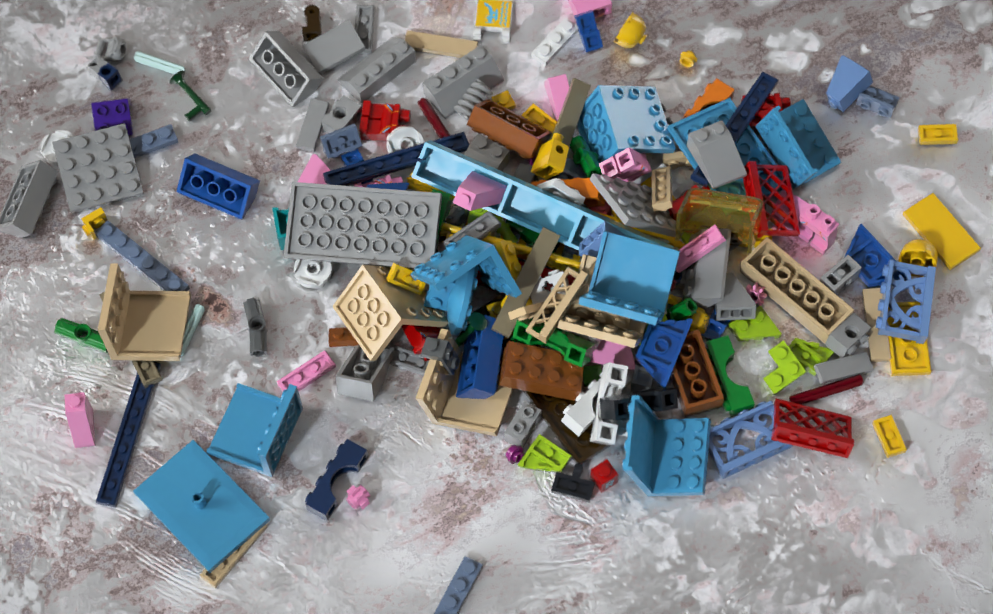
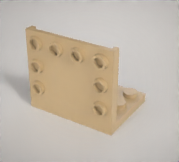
(378, 309)
(142, 322)
(625, 336)
(442, 406)

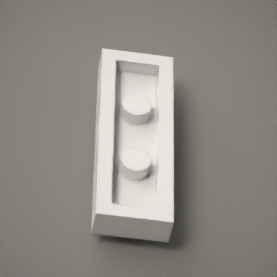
(555, 41)

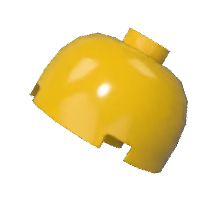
(631, 32)
(919, 253)

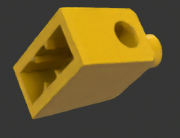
(551, 157)

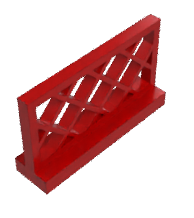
(753, 189)
(809, 436)

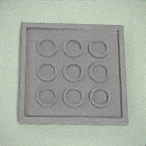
(97, 168)
(634, 205)

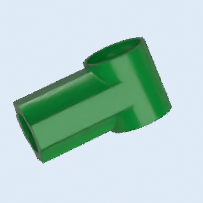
(682, 310)

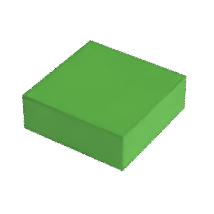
(591, 373)

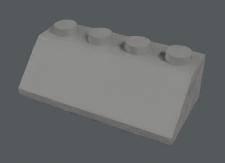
(285, 67)
(378, 69)
(452, 82)
(27, 199)
(707, 275)

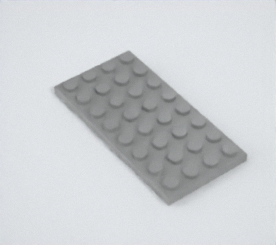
(362, 225)

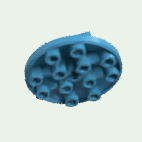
(455, 300)

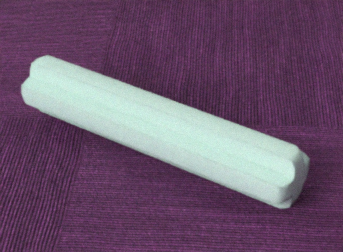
(158, 63)
(191, 325)

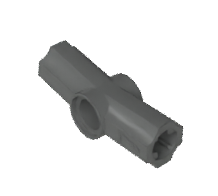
(255, 317)

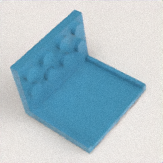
(623, 119)
(798, 142)
(460, 258)
(631, 278)
(256, 428)
(666, 454)

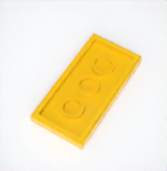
(942, 230)
(907, 355)

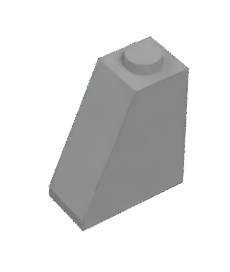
(736, 302)

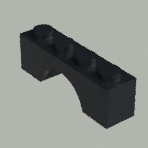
(657, 399)

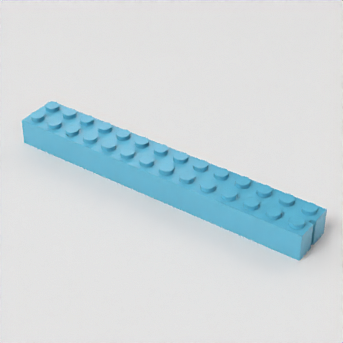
(521, 201)

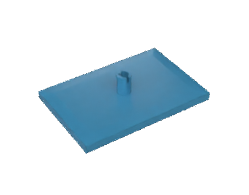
(748, 146)
(201, 506)

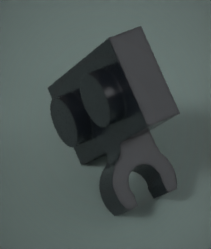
(573, 485)

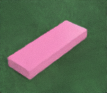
(699, 247)
(308, 372)

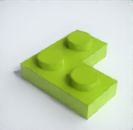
(788, 370)

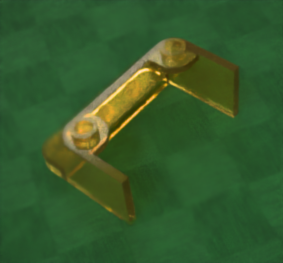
(724, 209)

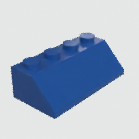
(217, 185)
(480, 363)

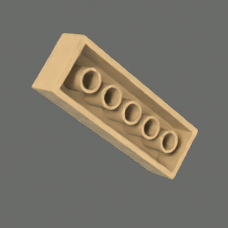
(795, 289)

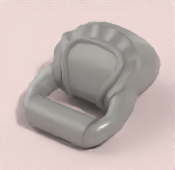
(115, 50)
(457, 215)

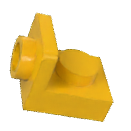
(92, 221)

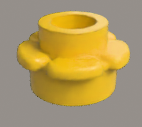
(688, 58)

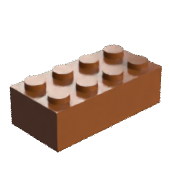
(508, 128)
(540, 371)
(695, 377)

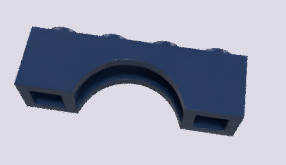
(349, 458)

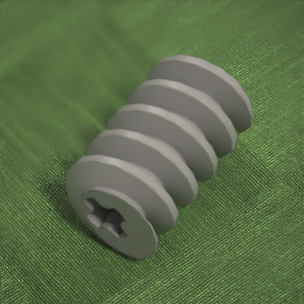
(473, 97)

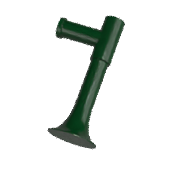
(178, 79)
(477, 322)

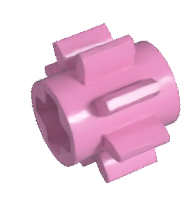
(759, 293)
(357, 497)

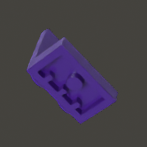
(112, 113)

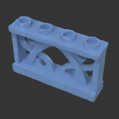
(925, 284)
(734, 462)

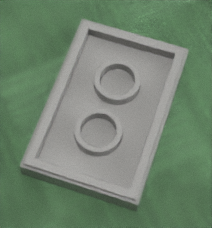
(334, 47)

